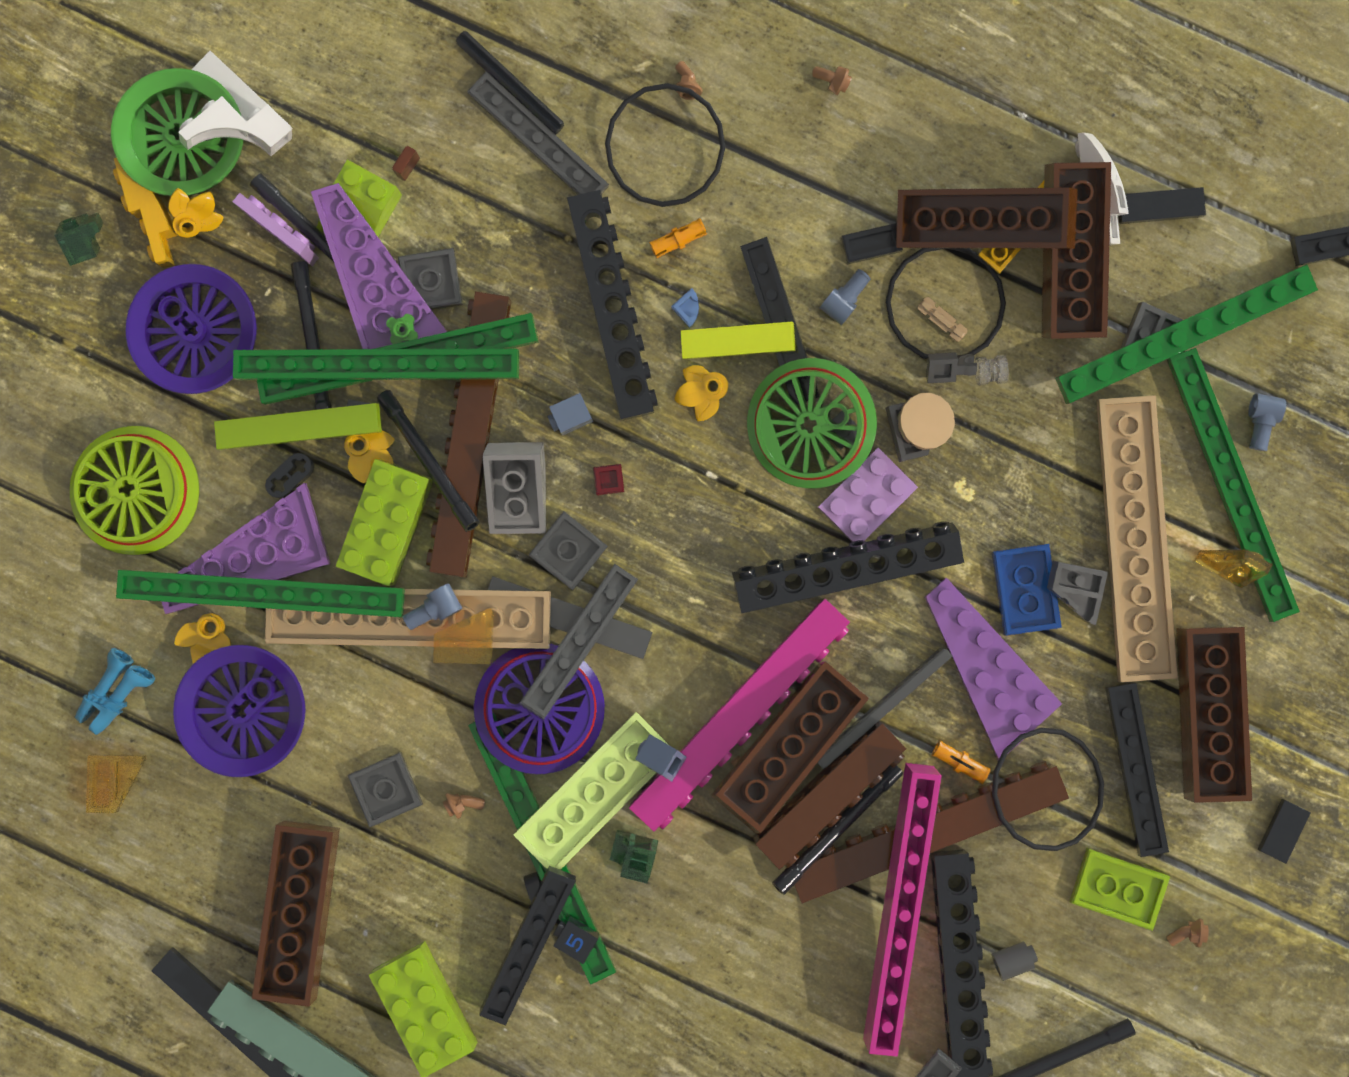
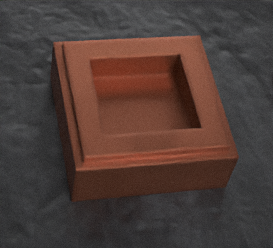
(406, 163)

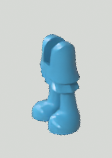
(111, 706)

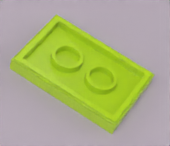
(1119, 889)

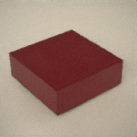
(608, 479)

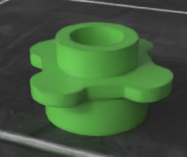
(406, 322)

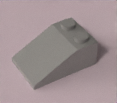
(515, 487)

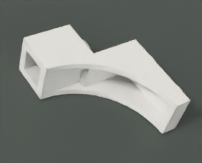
(220, 119)

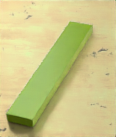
(298, 426)

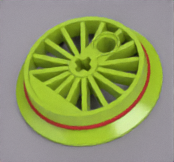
(178, 484)

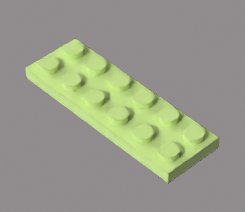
(589, 797)

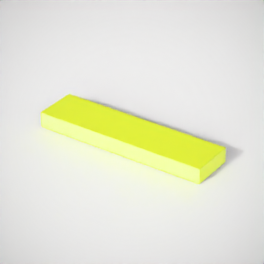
(738, 340)

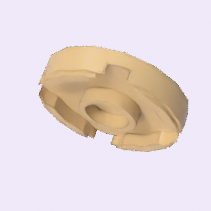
(926, 421)

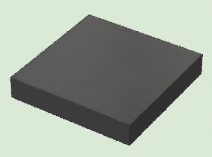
(434, 277)
(568, 550)
(385, 789)

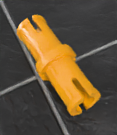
(678, 238)
(978, 771)

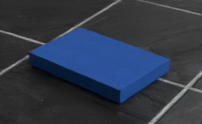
(1023, 591)

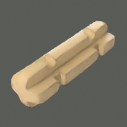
(942, 319)

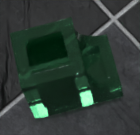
(78, 237)
(635, 855)

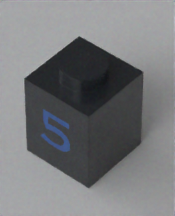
(575, 939)

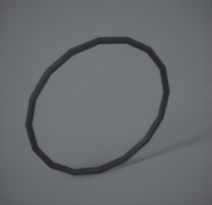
(610, 131)
(914, 256)
(995, 789)

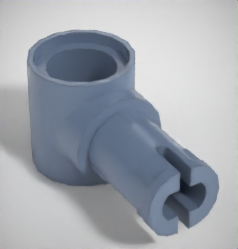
(842, 301)
(1265, 412)
(438, 605)

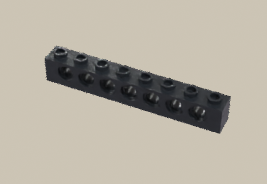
(581, 209)
(861, 573)
(944, 865)

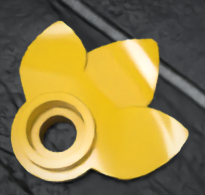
(195, 211)
(697, 391)
(374, 448)
(200, 639)

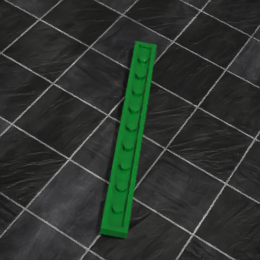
(499, 334)
(1186, 334)
(376, 364)
(1231, 480)
(260, 593)
(521, 806)

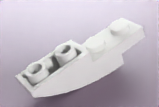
(1091, 150)

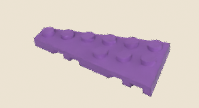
(368, 273)
(270, 546)
(996, 679)

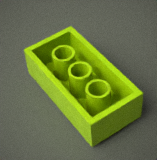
(384, 522)
(423, 1009)

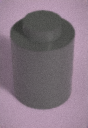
(1014, 960)

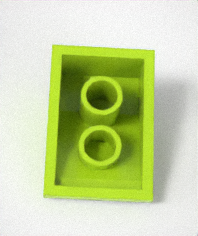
(369, 193)

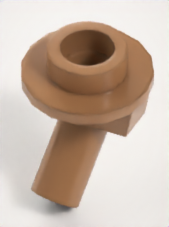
(838, 80)
(688, 81)
(455, 804)
(1195, 931)

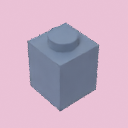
(569, 415)
(660, 757)

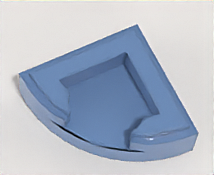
(687, 308)

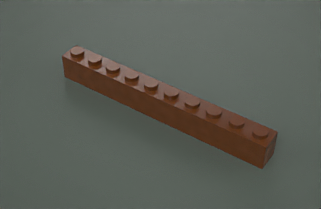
(465, 450)
(953, 823)

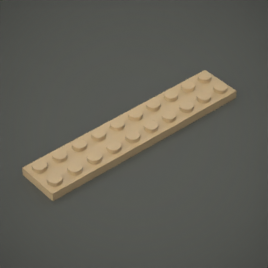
(1136, 539)
(519, 621)

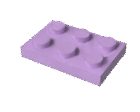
(277, 227)
(867, 497)

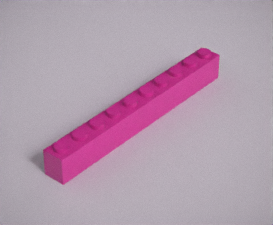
(741, 712)
(901, 909)

